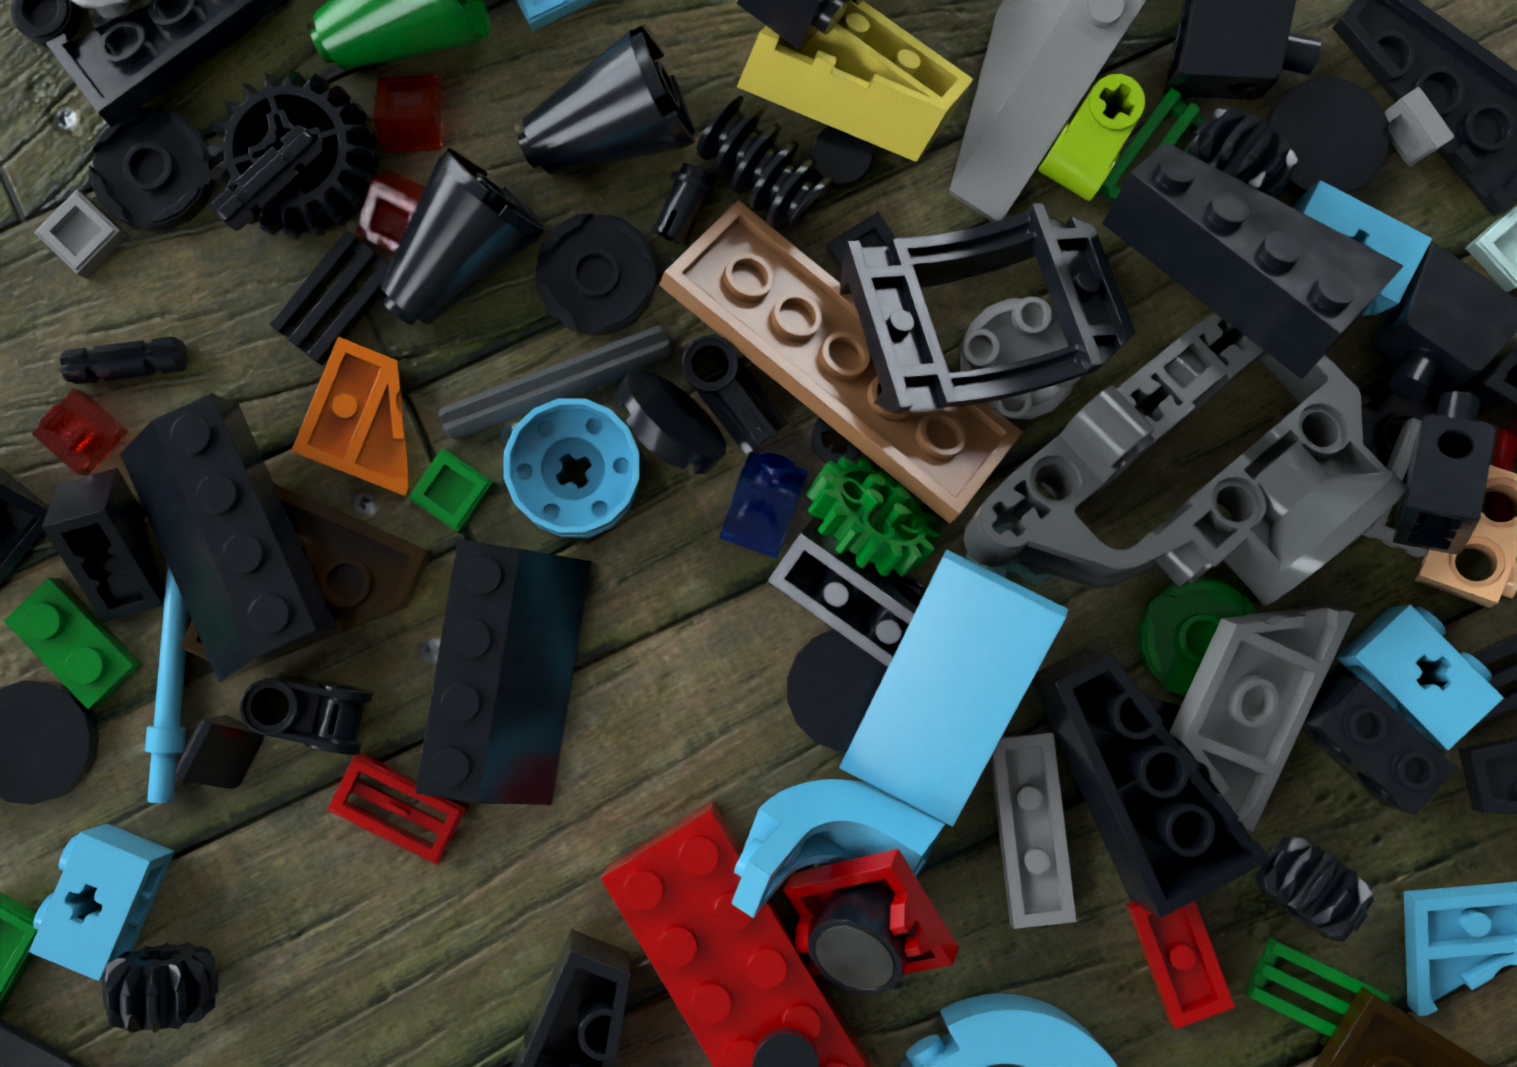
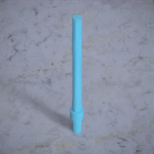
(167, 736)

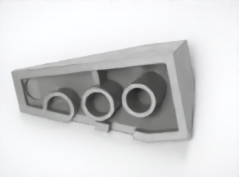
(1027, 89)

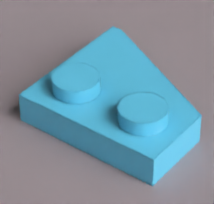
(1457, 939)

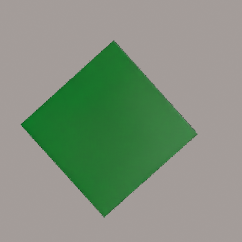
(451, 490)

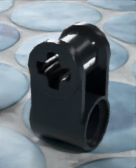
(318, 715)

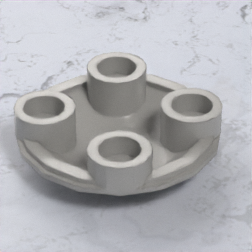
(1014, 333)

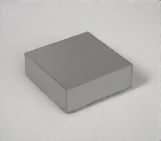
(1416, 127)
(81, 234)

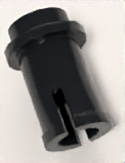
(684, 203)

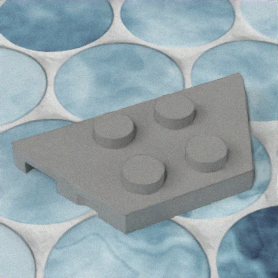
(1255, 699)

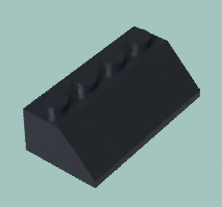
(226, 536)
(503, 675)

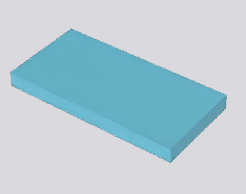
(952, 687)

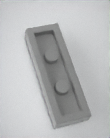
(1032, 830)

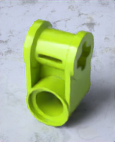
(1091, 140)

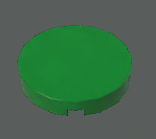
(1180, 627)

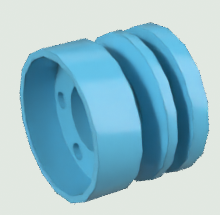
(577, 432)

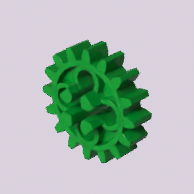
(896, 535)

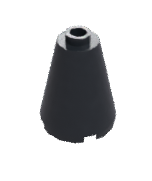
(610, 111)
(455, 240)

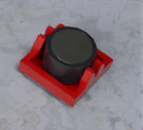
(868, 923)

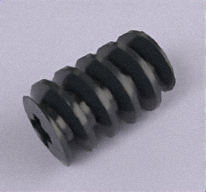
(762, 166)

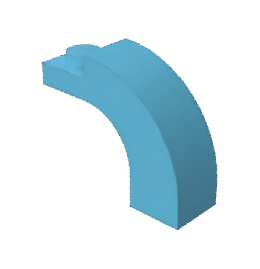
(827, 825)
(1008, 1031)

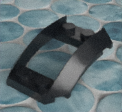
(901, 333)

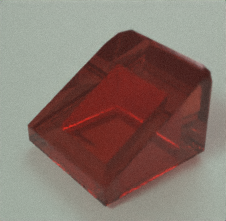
(408, 113)
(388, 209)

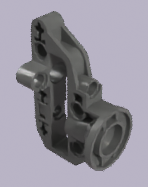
(1285, 496)

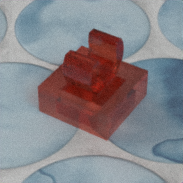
(79, 432)

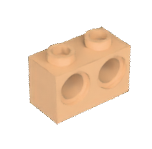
(1491, 538)

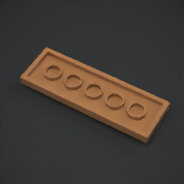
(811, 342)

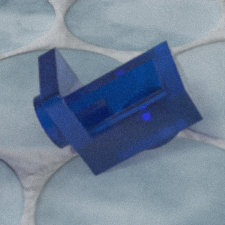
(763, 503)

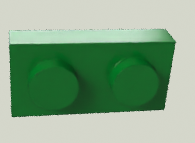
(73, 643)

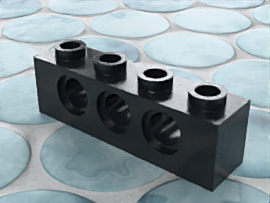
(850, 599)

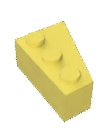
(861, 80)

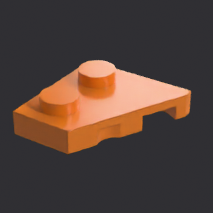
(358, 418)

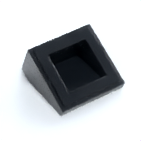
(219, 753)

